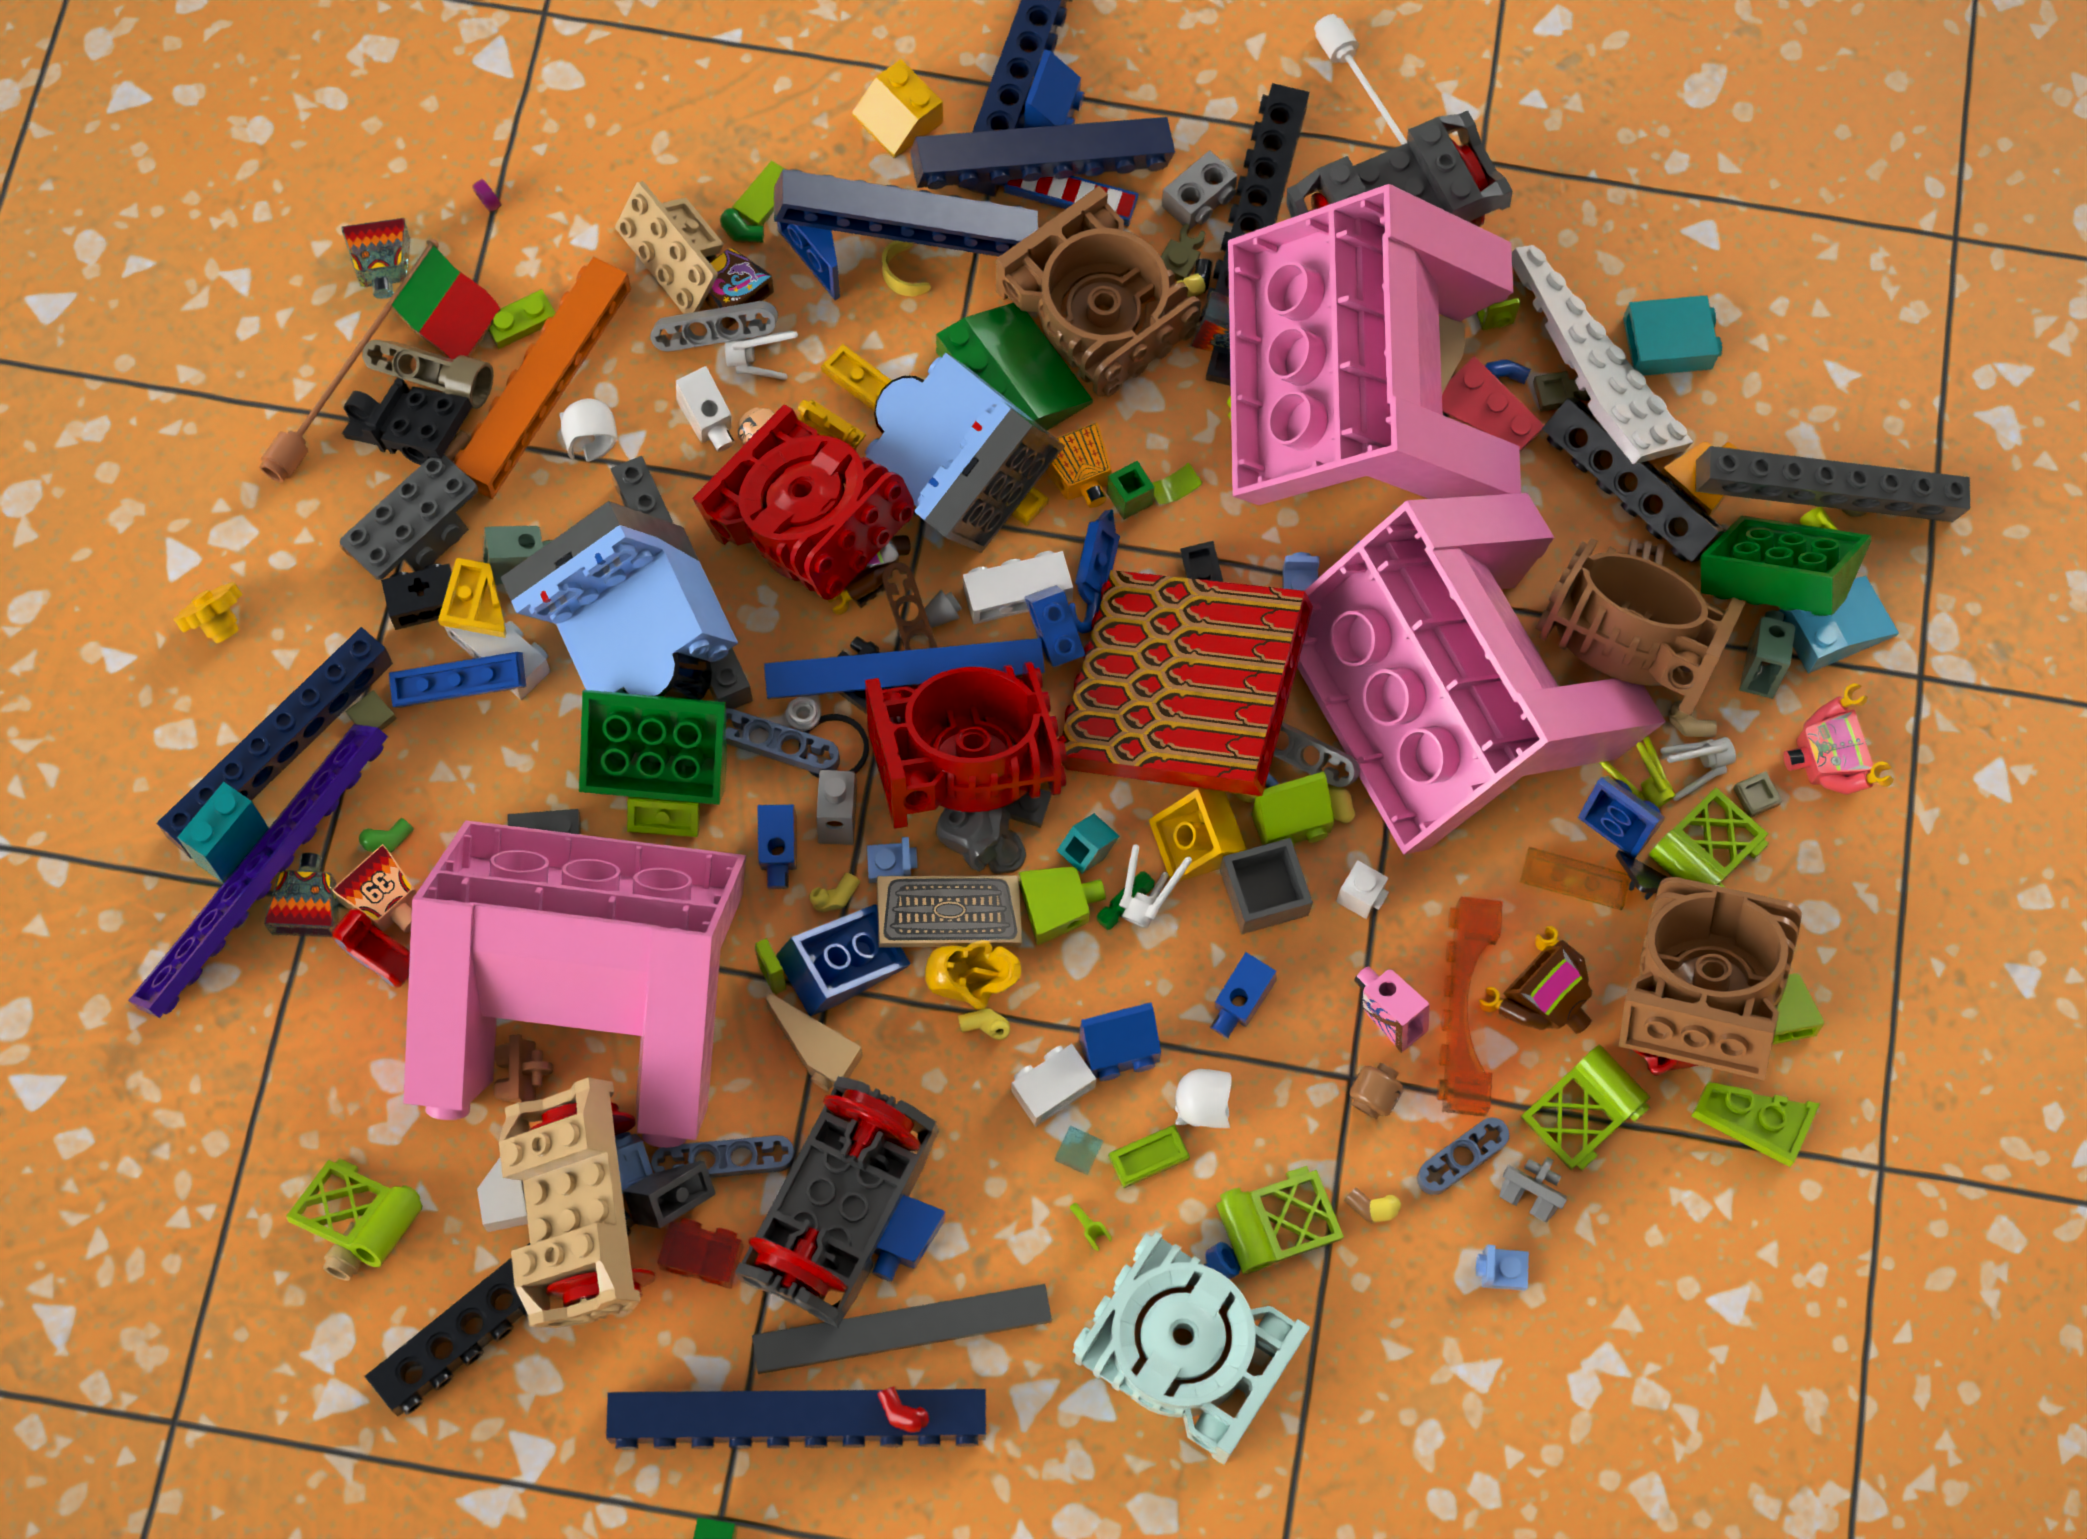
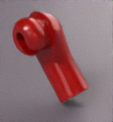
(902, 1416)

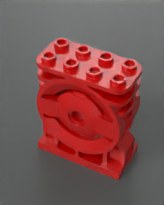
(793, 507)
(972, 758)

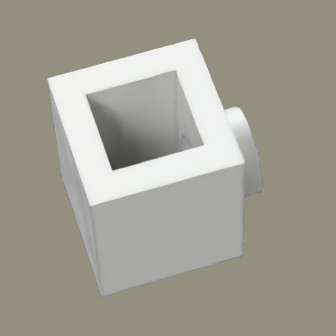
(1363, 890)

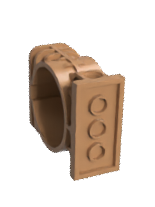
(1092, 250)
(1638, 622)
(1711, 977)

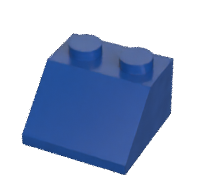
(1053, 94)
(1120, 1041)

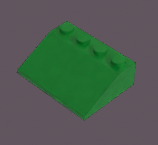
(1016, 361)
(1783, 565)
(653, 747)

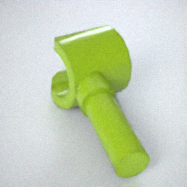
(1092, 1229)

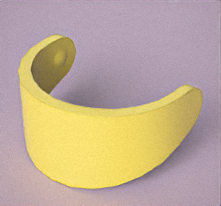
(894, 283)

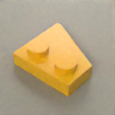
(472, 600)

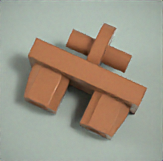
(525, 1070)

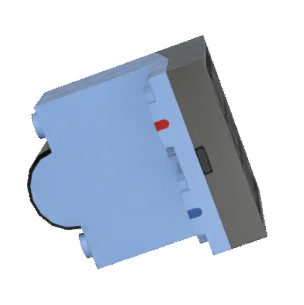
(959, 450)
(627, 604)

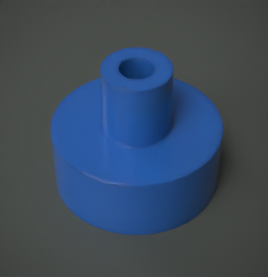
(1222, 1259)

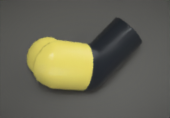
(1199, 282)

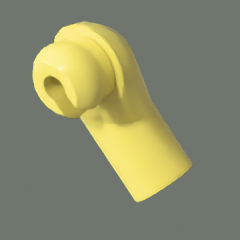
(833, 899)
(987, 1021)

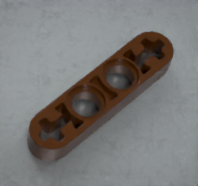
(920, 624)

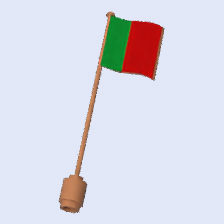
(437, 306)

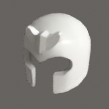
(589, 418)
(1203, 1099)

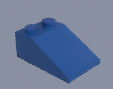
(817, 251)
(1621, 815)
(839, 960)

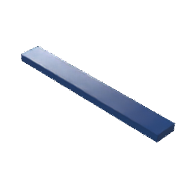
(894, 668)

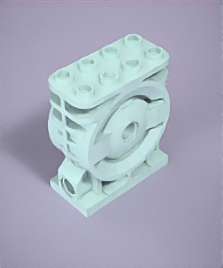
(1112, 1352)

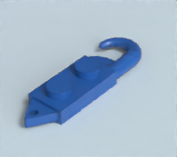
(1095, 566)

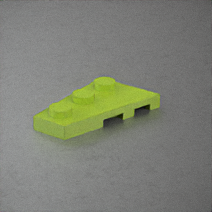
(1759, 1121)

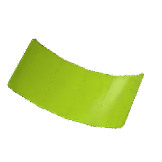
(1176, 485)

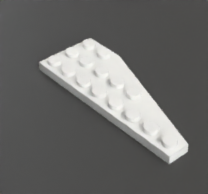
(1617, 391)

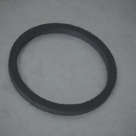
(857, 726)

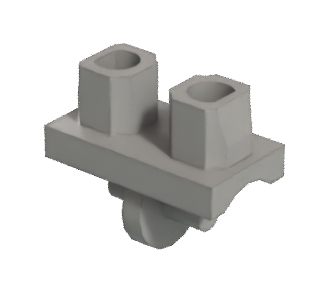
(1548, 1198)

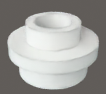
(803, 704)

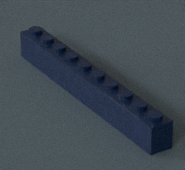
(789, 1417)

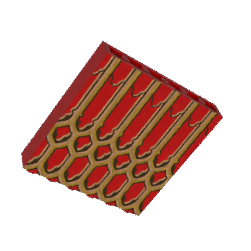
(1185, 681)

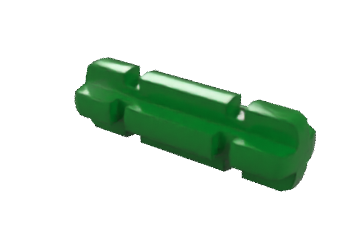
(1109, 916)

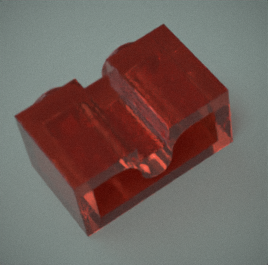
(701, 1253)

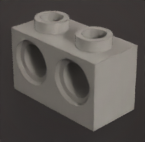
(1194, 186)

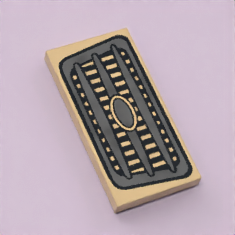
(948, 910)

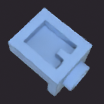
(1300, 570)
(891, 859)
(631, 1159)
(1503, 1268)

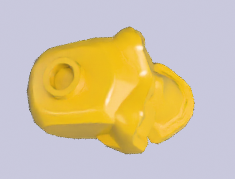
(971, 972)

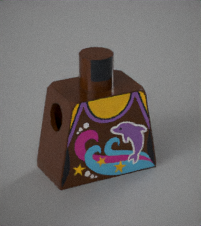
(737, 282)

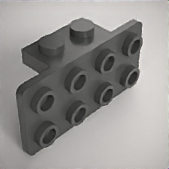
(413, 521)

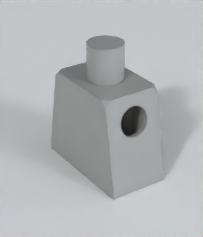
(836, 803)

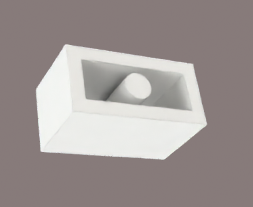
(1052, 1084)

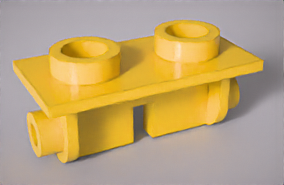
(829, 423)

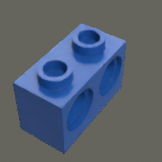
(1055, 625)

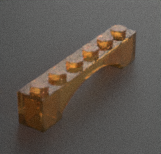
(1465, 1083)

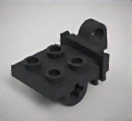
(407, 420)

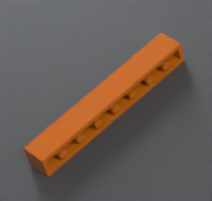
(543, 375)

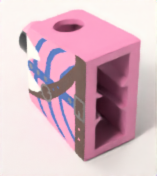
(1394, 1006)

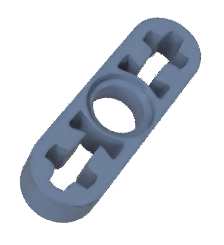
(1489, 1148)

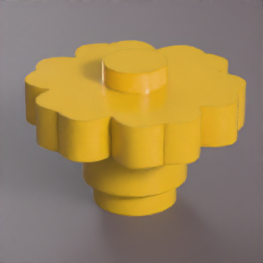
(212, 613)

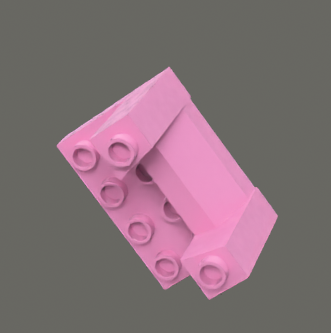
(1344, 350)
(1439, 676)
(574, 940)

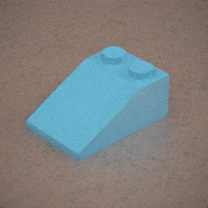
(1852, 628)

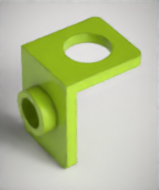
(1499, 314)

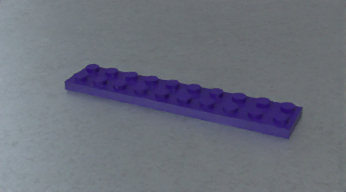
(253, 875)

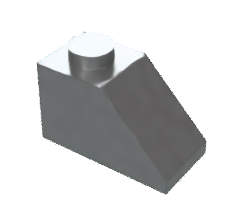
(668, 1194)

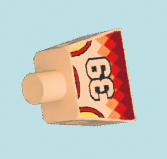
(379, 891)

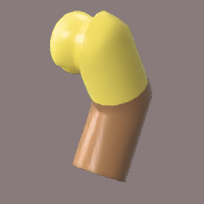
(1376, 1209)

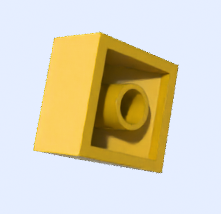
(898, 108)
(1197, 828)

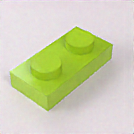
(521, 318)
(663, 817)

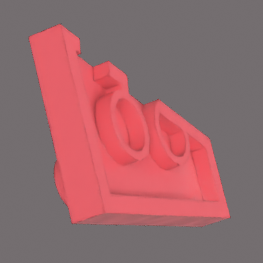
(1486, 404)

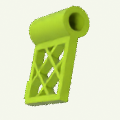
(1686, 857)
(1608, 1087)
(381, 1221)
(1250, 1225)

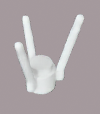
(741, 352)
(1712, 754)
(1142, 908)

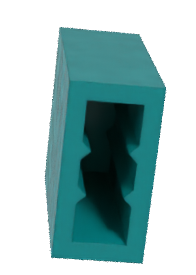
(1672, 335)
(223, 832)

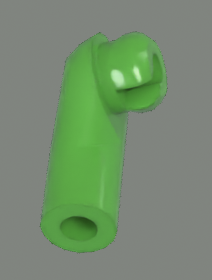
(391, 839)

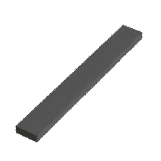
(902, 1328)

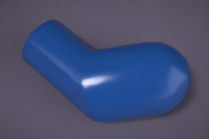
(1508, 369)

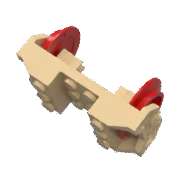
(571, 1206)

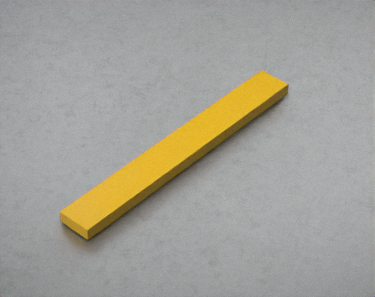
(866, 383)

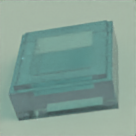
(1078, 1150)

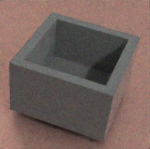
(1266, 886)

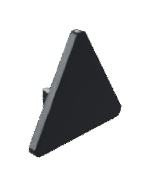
(1642, 876)

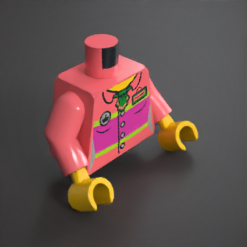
(1835, 748)

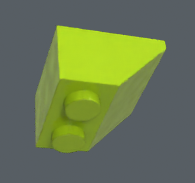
(1294, 811)

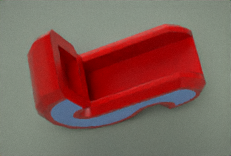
(372, 947)

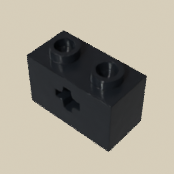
(403, 599)

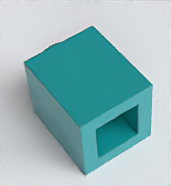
(1088, 843)

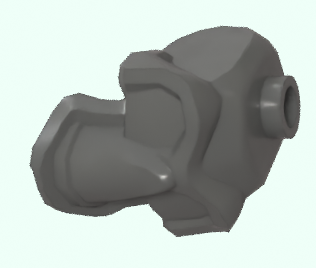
(982, 839)

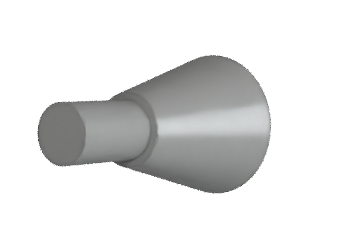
(942, 609)

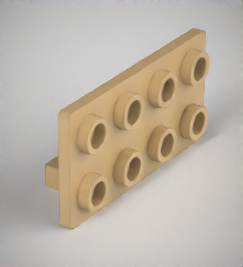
(671, 244)

